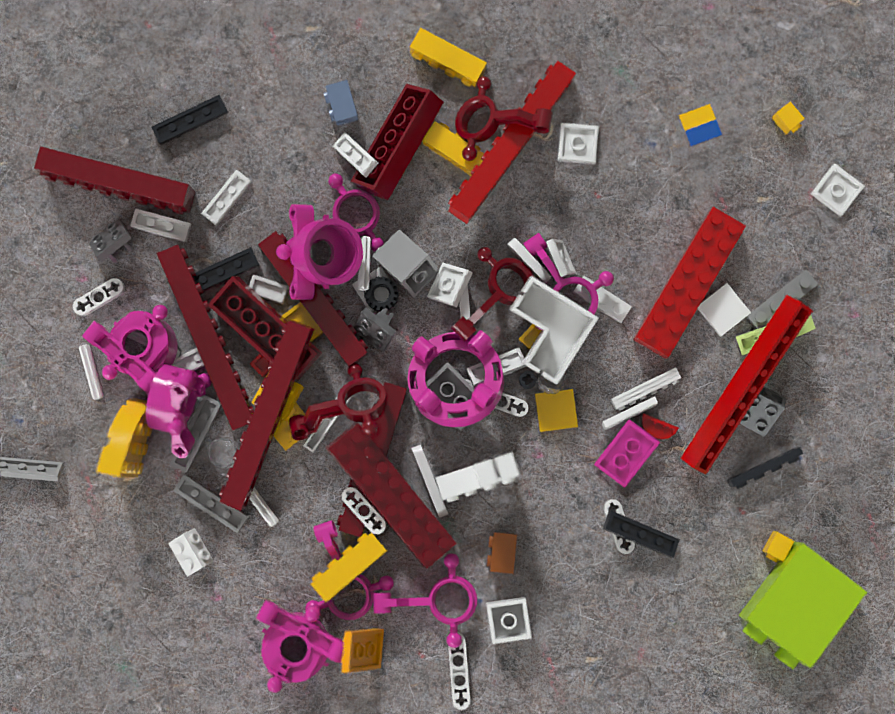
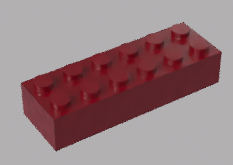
(399, 140)
(255, 320)

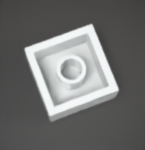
(508, 620)

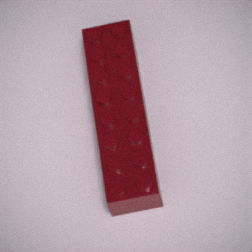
(114, 180)
(391, 495)

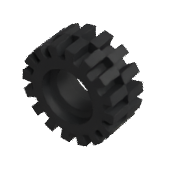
(381, 282)

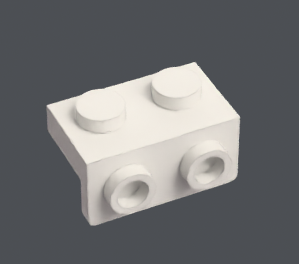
(190, 552)

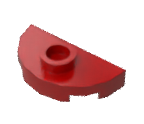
(658, 428)

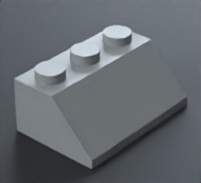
(451, 388)

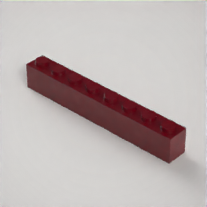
(319, 307)
(382, 438)

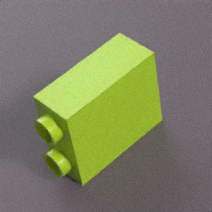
(801, 606)

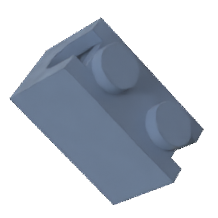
(342, 103)

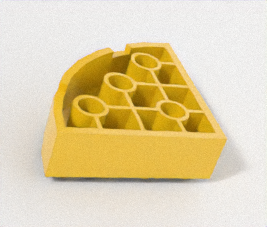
(127, 441)

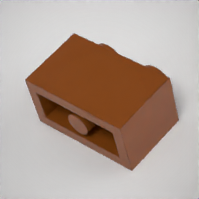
(503, 552)

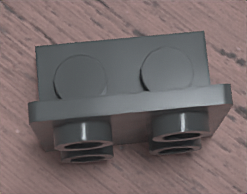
(764, 411)

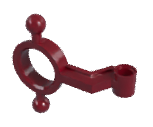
(539, 122)
(463, 327)
(304, 425)

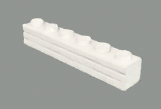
(646, 388)
(317, 437)

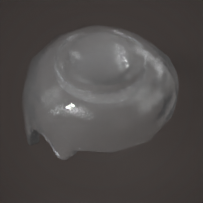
(548, 386)
(222, 452)

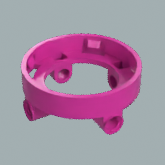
(485, 395)

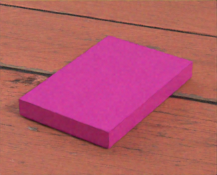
(626, 453)

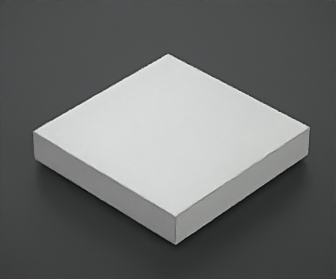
(578, 143)
(837, 189)
(561, 258)
(449, 284)
(723, 309)

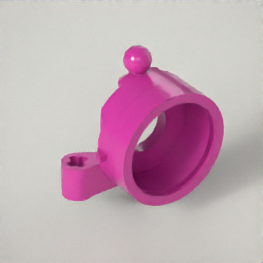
(345, 251)
(143, 367)
(173, 402)
(308, 627)

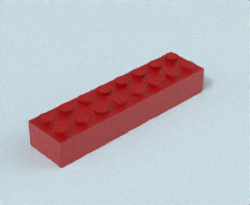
(689, 282)

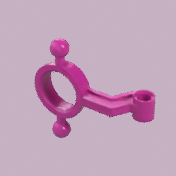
(336, 182)
(536, 246)
(326, 533)
(383, 601)

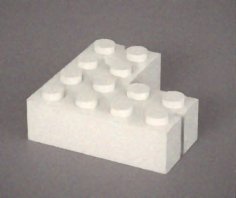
(562, 326)
(478, 476)

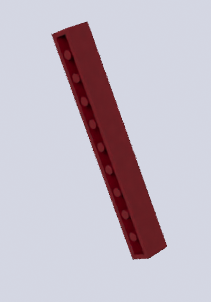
(205, 335)
(267, 414)

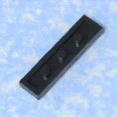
(189, 119)
(226, 269)
(758, 471)
(641, 534)

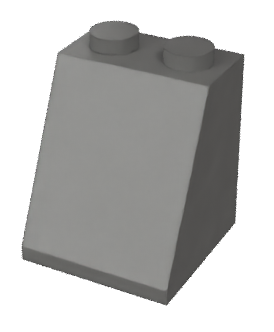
(406, 263)

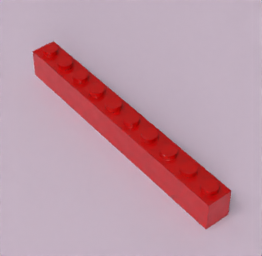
(509, 145)
(746, 384)

